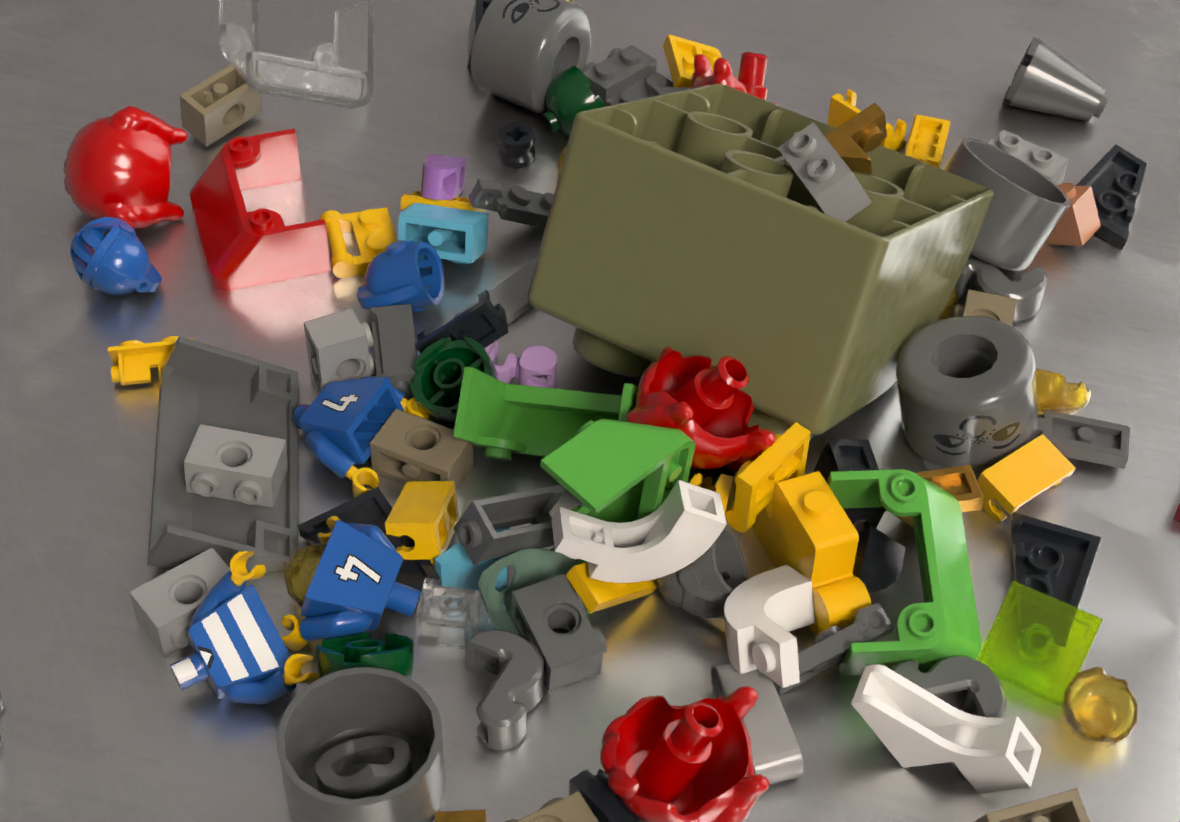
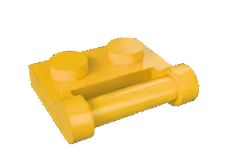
(681, 55)
(372, 235)
(757, 478)

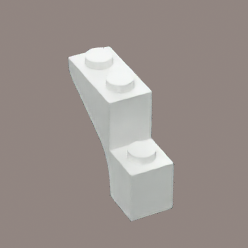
(928, 731)

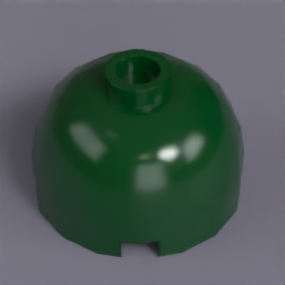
(566, 97)
(441, 372)
(361, 651)

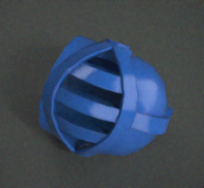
(119, 261)
(396, 279)

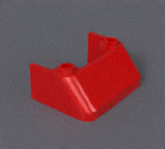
(254, 246)

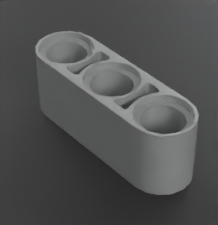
(771, 735)

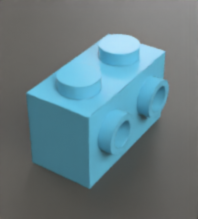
(453, 232)

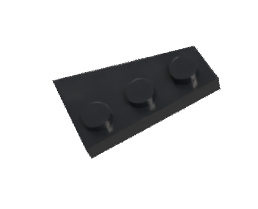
(1115, 188)
(374, 510)
(1052, 558)

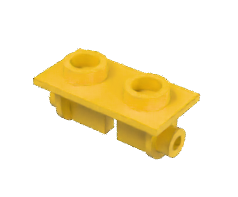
(135, 359)

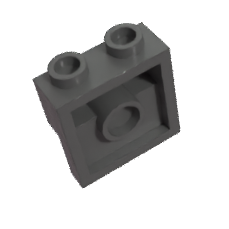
(625, 76)

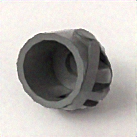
(709, 580)

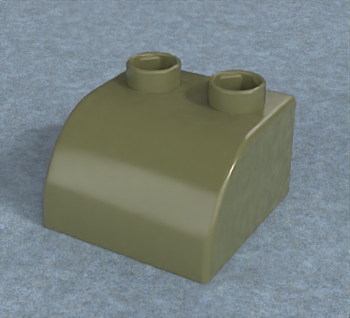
(704, 241)

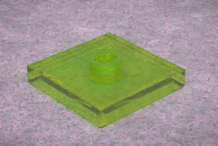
(1038, 642)

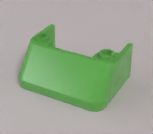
(529, 418)
(621, 468)
(948, 617)

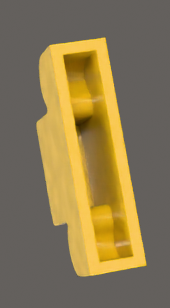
(816, 538)

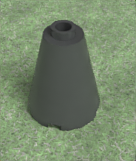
(1054, 86)

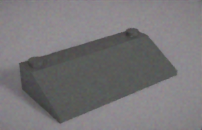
(235, 394)

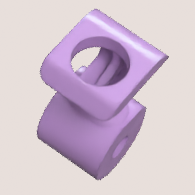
(534, 367)

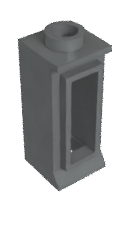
(394, 345)
(484, 516)

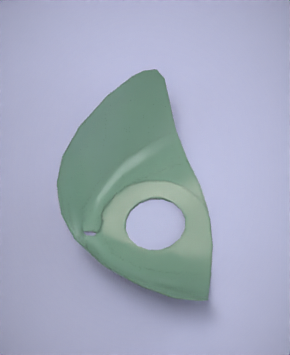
(530, 567)

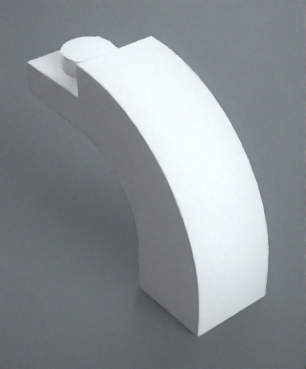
(645, 547)
(760, 619)

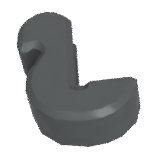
(986, 278)
(960, 683)
(516, 685)

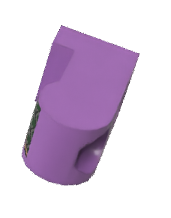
(443, 177)

